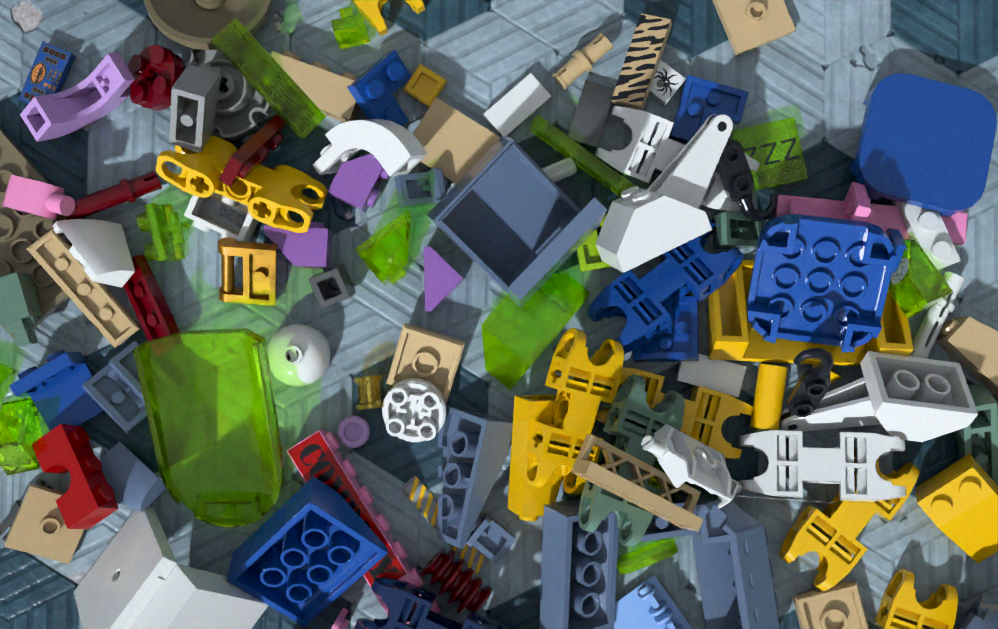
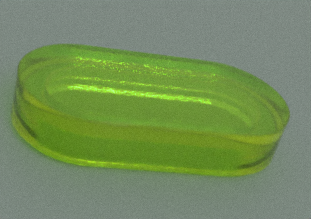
(646, 555)

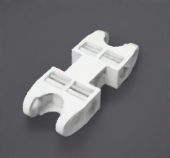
(660, 154)
(823, 465)

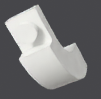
(386, 140)

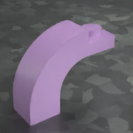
(82, 104)

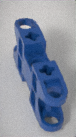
(646, 299)

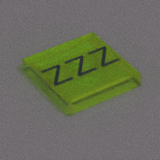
(776, 149)

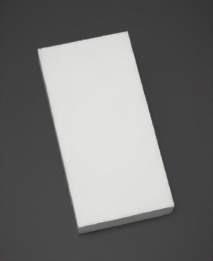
(517, 105)
(712, 374)

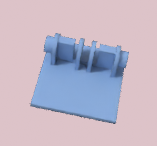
(648, 608)

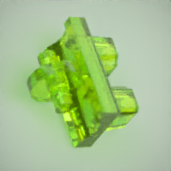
(165, 232)

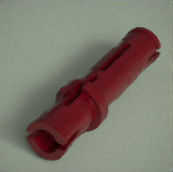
(124, 191)

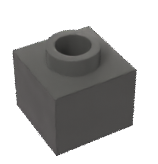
(326, 292)

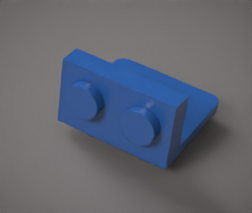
(59, 390)

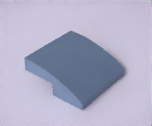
(118, 389)

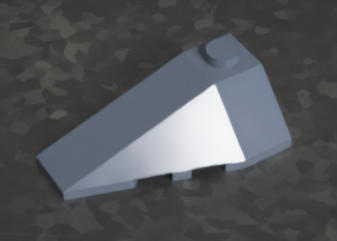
(472, 459)

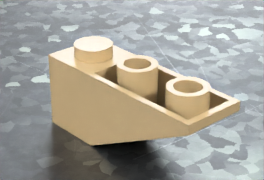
(322, 87)

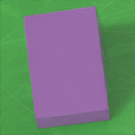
(439, 279)

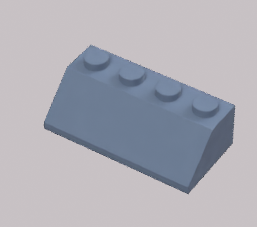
(577, 570)

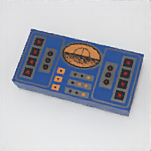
(47, 72)

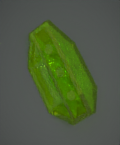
(519, 335)

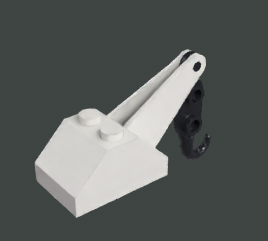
(668, 212)
(902, 393)

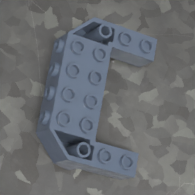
(729, 564)

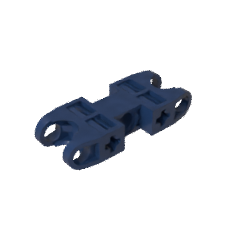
(401, 598)

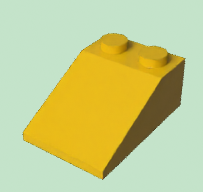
(963, 506)

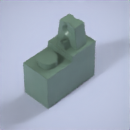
(19, 307)

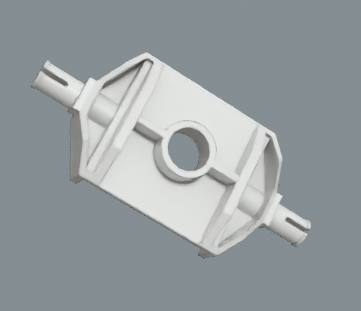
(693, 462)

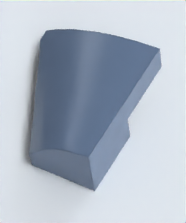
(130, 479)

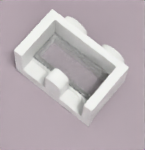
(222, 215)

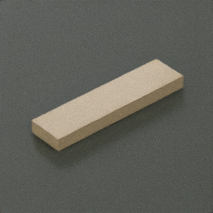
(91, 297)

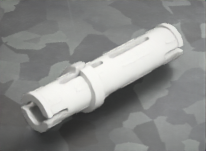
(935, 318)

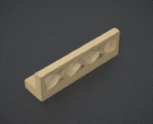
(634, 489)

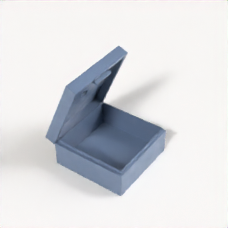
(514, 220)

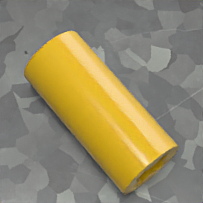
(768, 396)

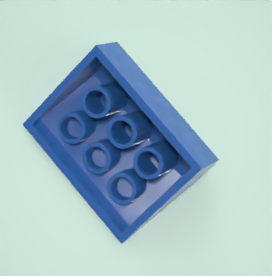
(306, 553)

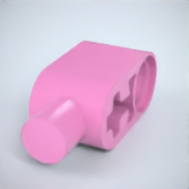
(37, 198)

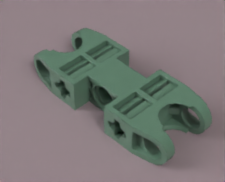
(633, 424)

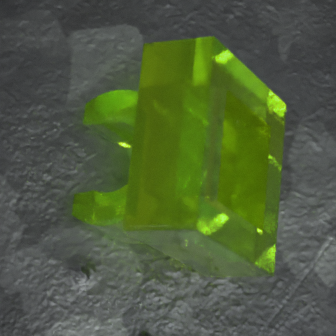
(350, 29)

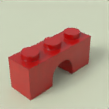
(89, 494)

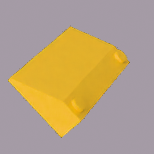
(734, 338)

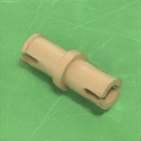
(582, 61)

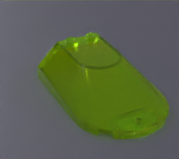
(214, 422)

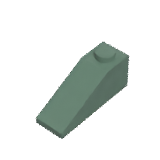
(981, 435)

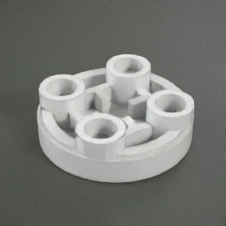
(414, 410)

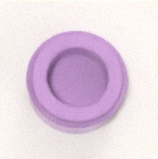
(353, 431)

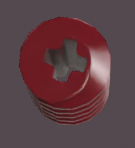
(456, 581)

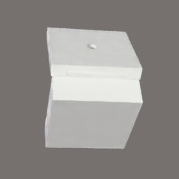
(157, 590)

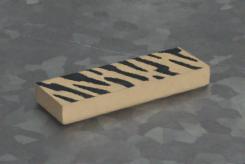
(641, 61)

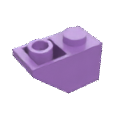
(359, 182)
(304, 249)

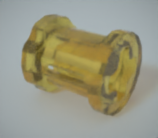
(369, 392)

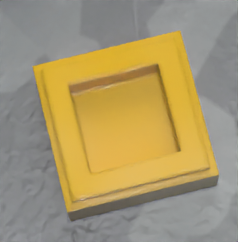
(425, 85)

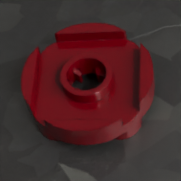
(147, 90)

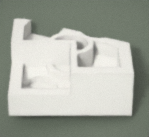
(99, 248)

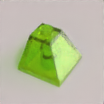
(390, 249)

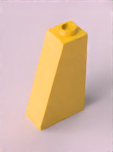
(522, 498)

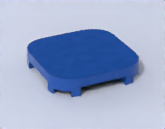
(925, 143)
(820, 280)

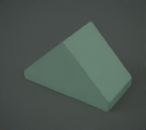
(735, 231)

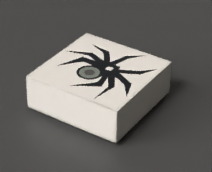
(665, 83)

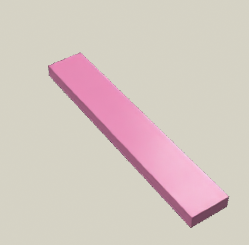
(885, 217)

